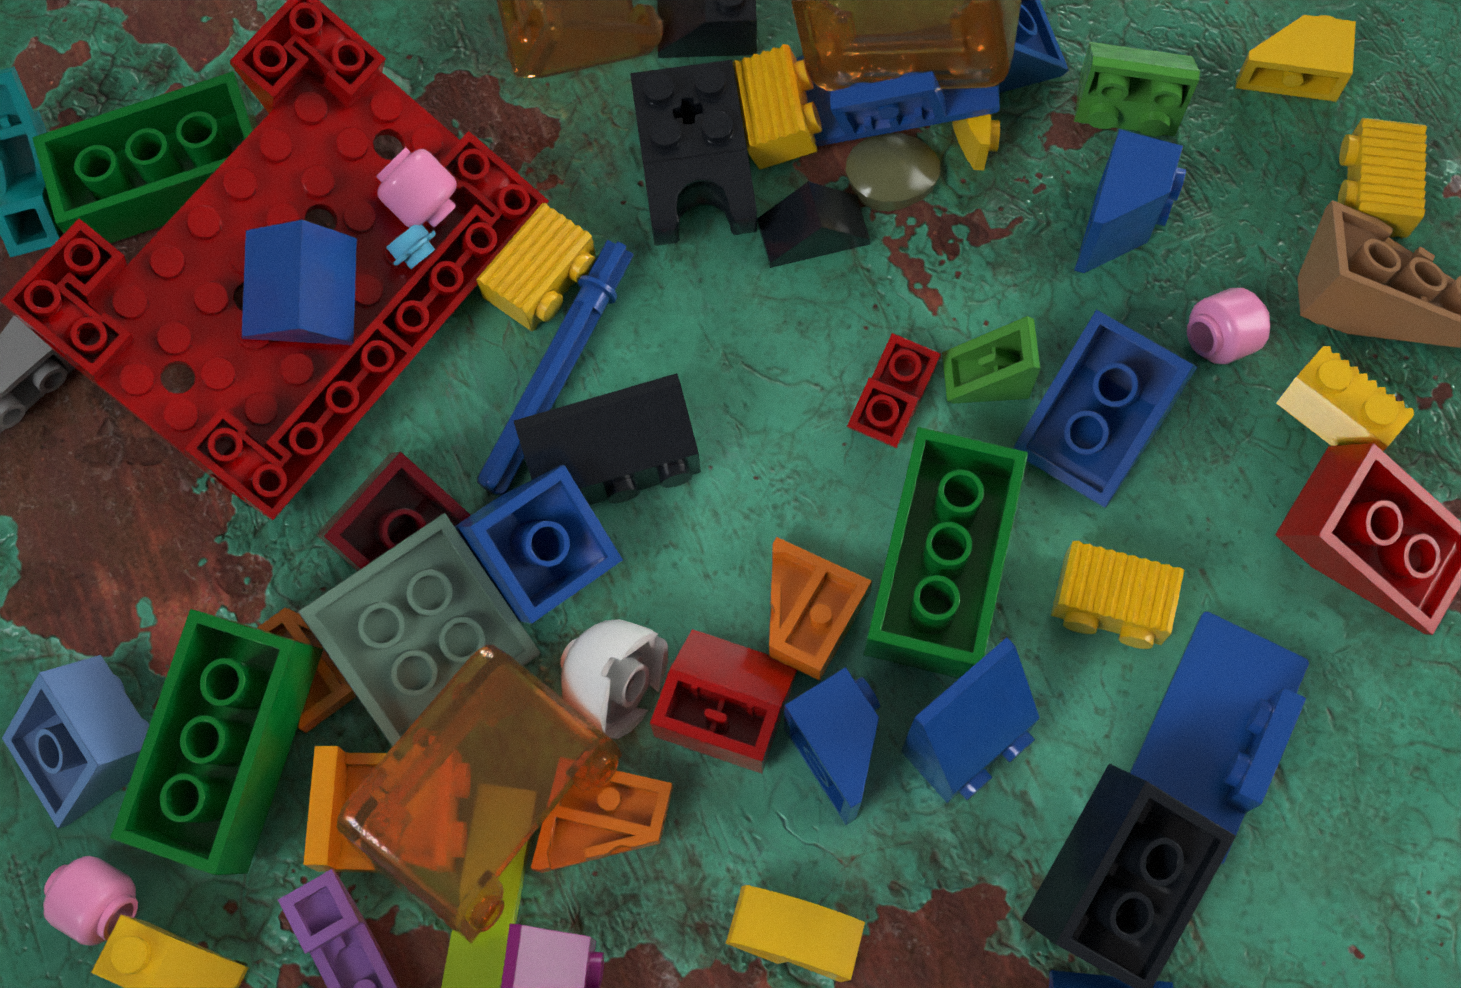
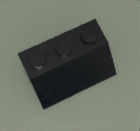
(707, 28)
(616, 441)
(1128, 878)

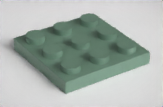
(413, 623)

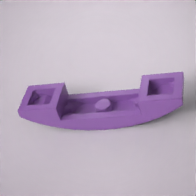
(336, 935)

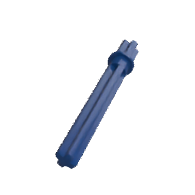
(543, 389)

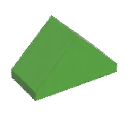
(993, 365)

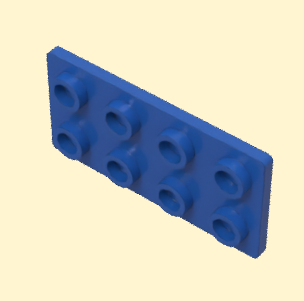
(895, 106)
(1223, 722)

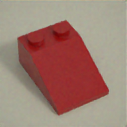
(1377, 534)

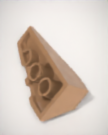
(1374, 286)

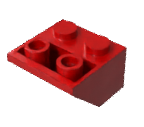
(723, 701)

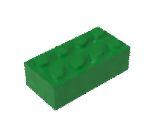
(144, 159)
(946, 554)
(216, 744)

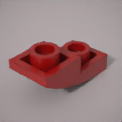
(894, 391)

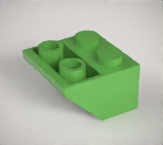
(1135, 89)

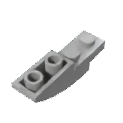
(26, 371)

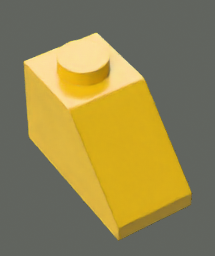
(1303, 59)
(152, 957)

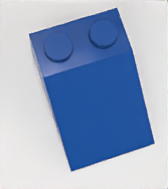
(1103, 408)
(974, 725)

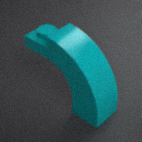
(25, 208)

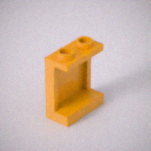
(333, 781)

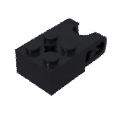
(693, 146)

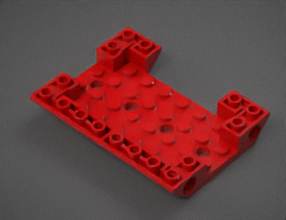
(269, 408)

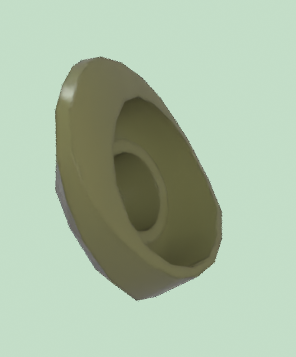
(892, 171)

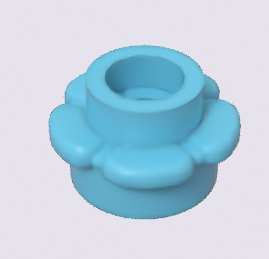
(412, 246)

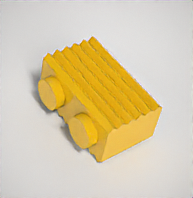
(775, 106)
(1386, 172)
(538, 267)
(1343, 404)
(1117, 595)

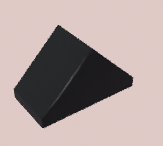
(812, 224)

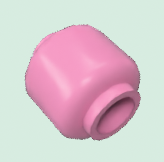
(417, 188)
(1228, 326)
(88, 899)

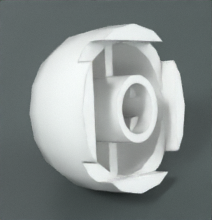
(610, 672)

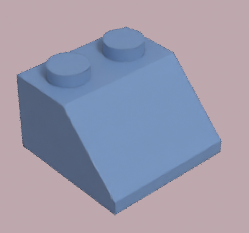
(76, 737)

